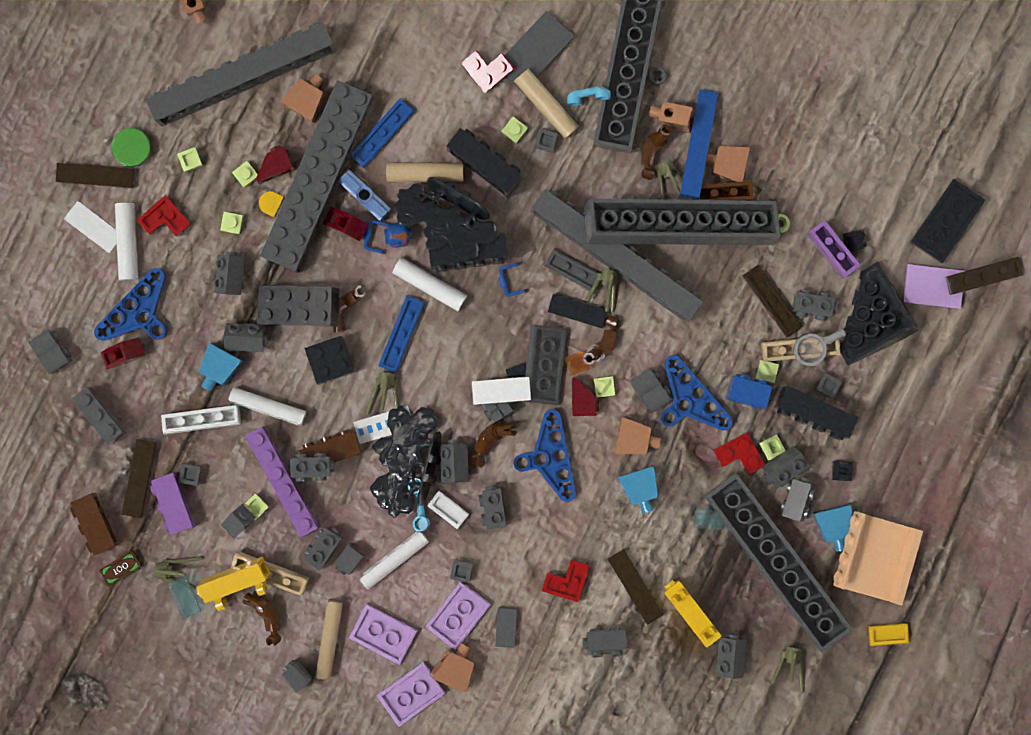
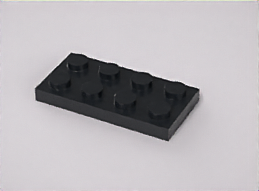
(947, 221)

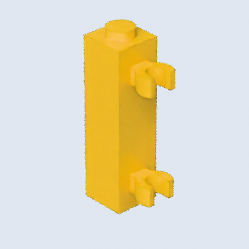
(233, 580)
(691, 612)

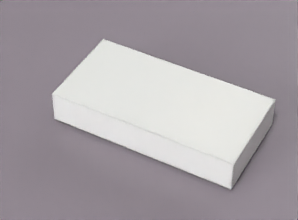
(448, 509)

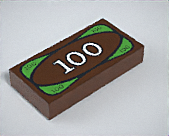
(120, 568)

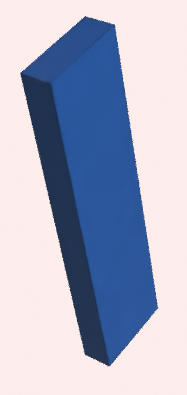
(382, 133)
(401, 334)

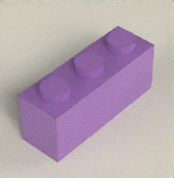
(833, 249)
(172, 503)

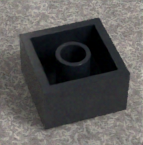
(329, 360)

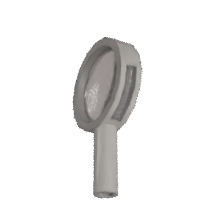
(812, 349)

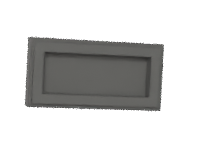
(506, 627)

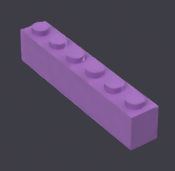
(281, 481)

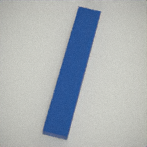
(699, 144)

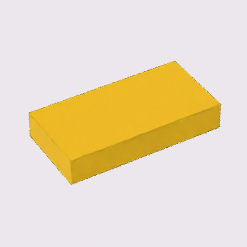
(888, 634)

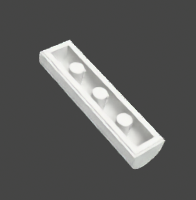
(126, 241)
(429, 284)
(267, 406)
(201, 419)
(393, 559)

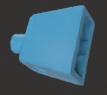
(218, 366)
(640, 487)
(834, 524)

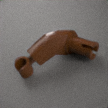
(653, 145)
(345, 303)
(601, 349)
(489, 436)
(269, 614)

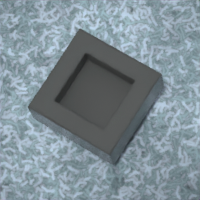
(545, 140)
(828, 385)
(190, 474)
(461, 571)

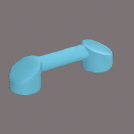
(600, 93)
(421, 522)

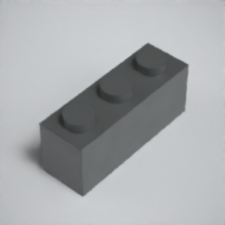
(99, 415)

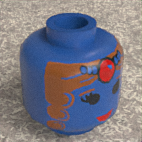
(397, 235)

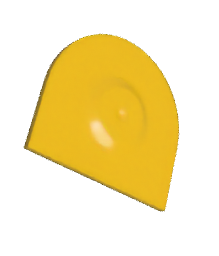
(270, 202)

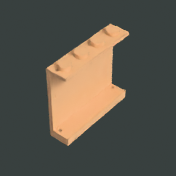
(877, 558)

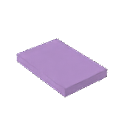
(929, 287)
(458, 615)
(383, 634)
(411, 694)

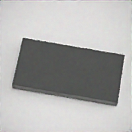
(538, 47)
(545, 363)

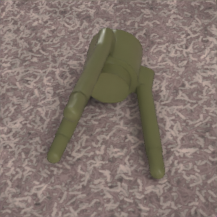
(668, 170)
(608, 279)
(385, 381)
(165, 571)
(792, 656)

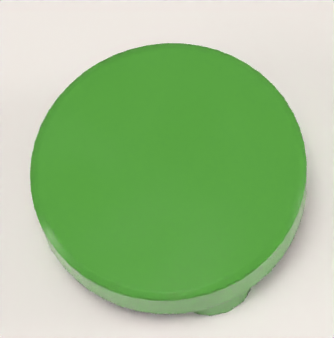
(131, 147)

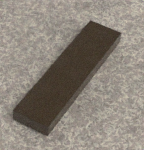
(94, 175)
(983, 276)
(772, 301)
(138, 478)
(635, 586)

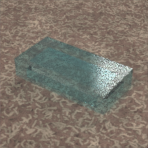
(708, 520)
(184, 597)

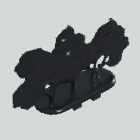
(444, 224)
(402, 455)

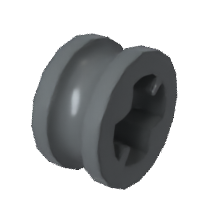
(651, 75)

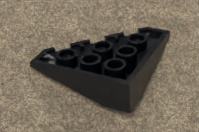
(877, 317)

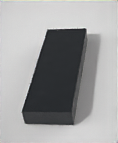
(577, 311)

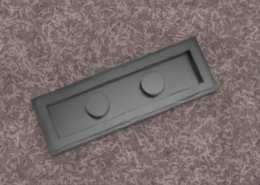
(571, 270)

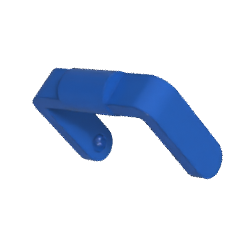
(367, 236)
(503, 281)

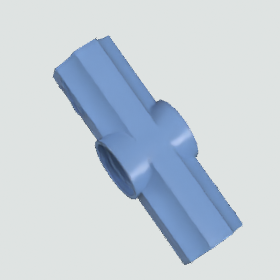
(373, 203)

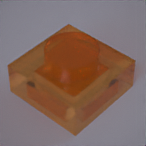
(576, 363)

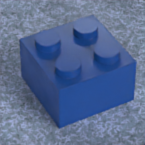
(748, 392)

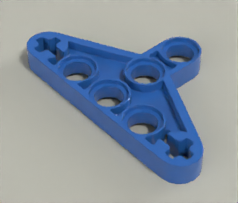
(130, 318)
(685, 392)
(551, 467)

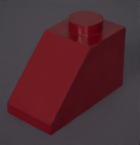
(275, 164)
(345, 224)
(122, 353)
(583, 400)

